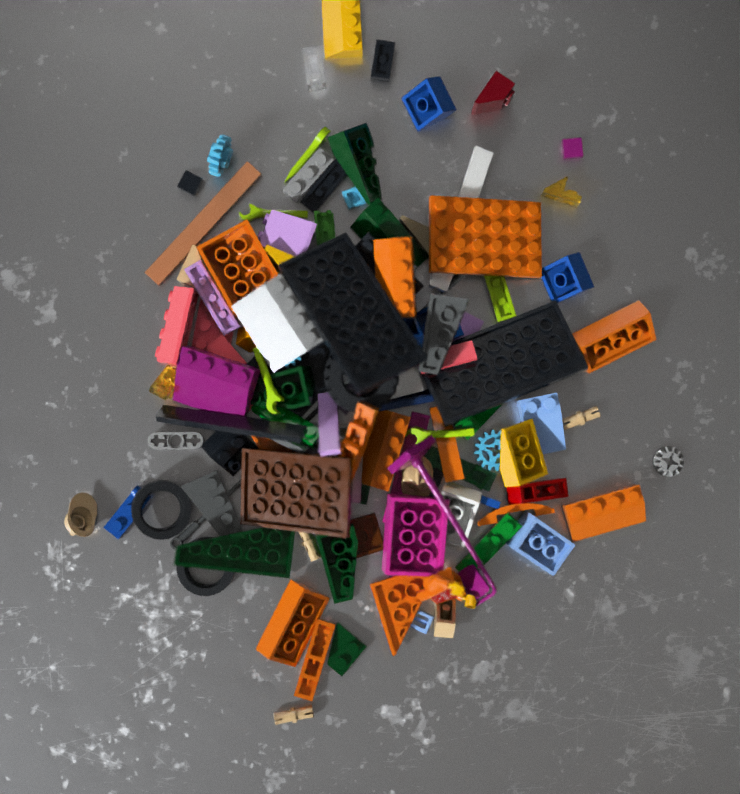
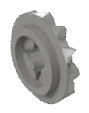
(661, 466)

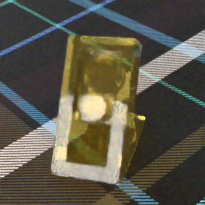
(557, 193)
(164, 384)

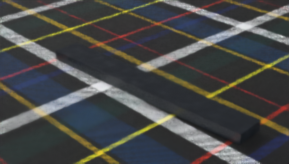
(232, 423)

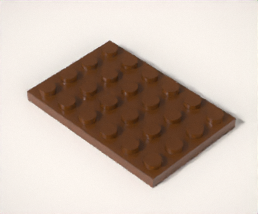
(296, 491)

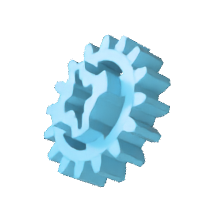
(220, 155)
(482, 447)

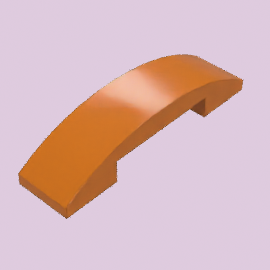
(491, 518)

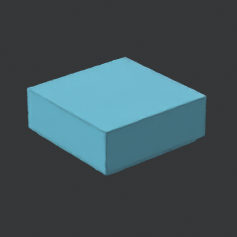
(353, 198)

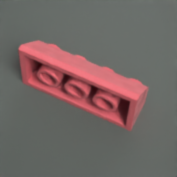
(178, 324)

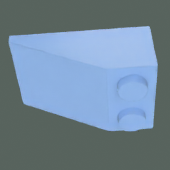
(547, 420)
(540, 543)

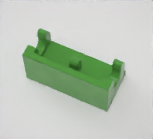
(325, 226)

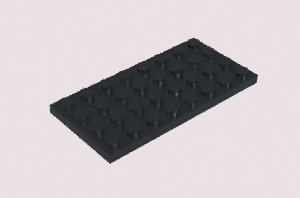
(352, 313)
(510, 363)

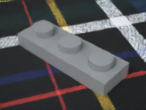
(308, 175)

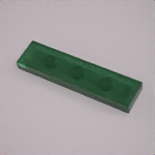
(472, 473)

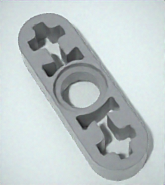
(161, 435)

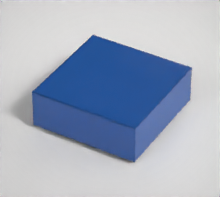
(490, 502)

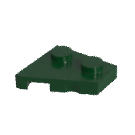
(344, 649)

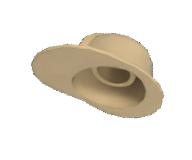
(413, 482)
(81, 515)

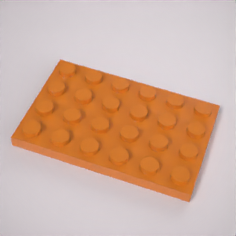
(485, 237)

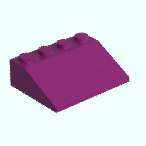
(214, 382)

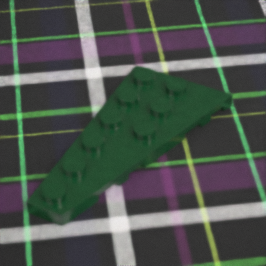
(249, 552)

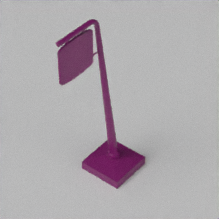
(471, 577)

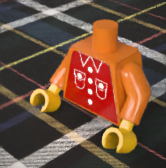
(444, 587)

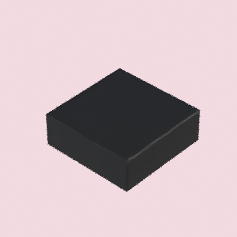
(190, 183)

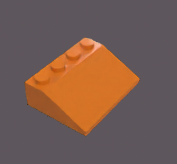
(237, 262)

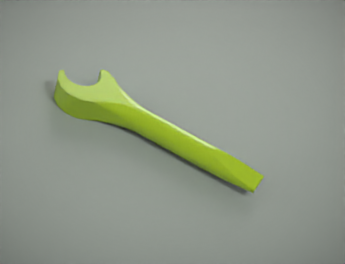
(317, 142)
(257, 213)
(272, 394)
(422, 434)

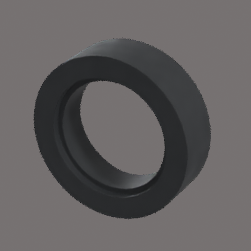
(161, 533)
(200, 589)

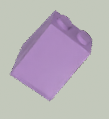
(286, 232)

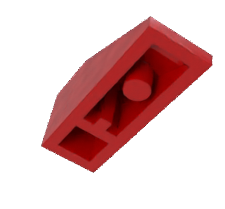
(538, 491)

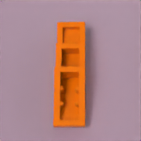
(358, 434)
(447, 450)
(314, 660)

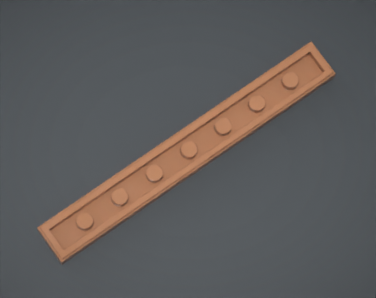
(203, 223)

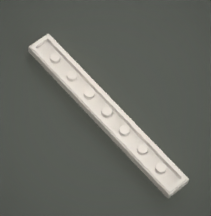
(470, 188)

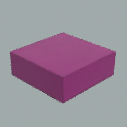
(572, 148)

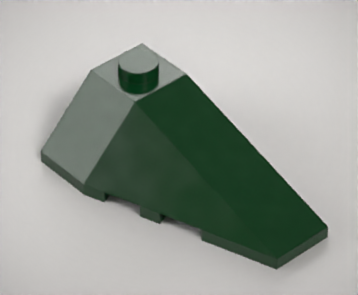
(355, 155)
(384, 225)
(293, 385)
(339, 563)

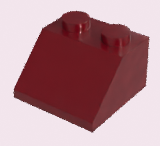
(494, 95)

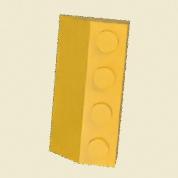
(342, 29)

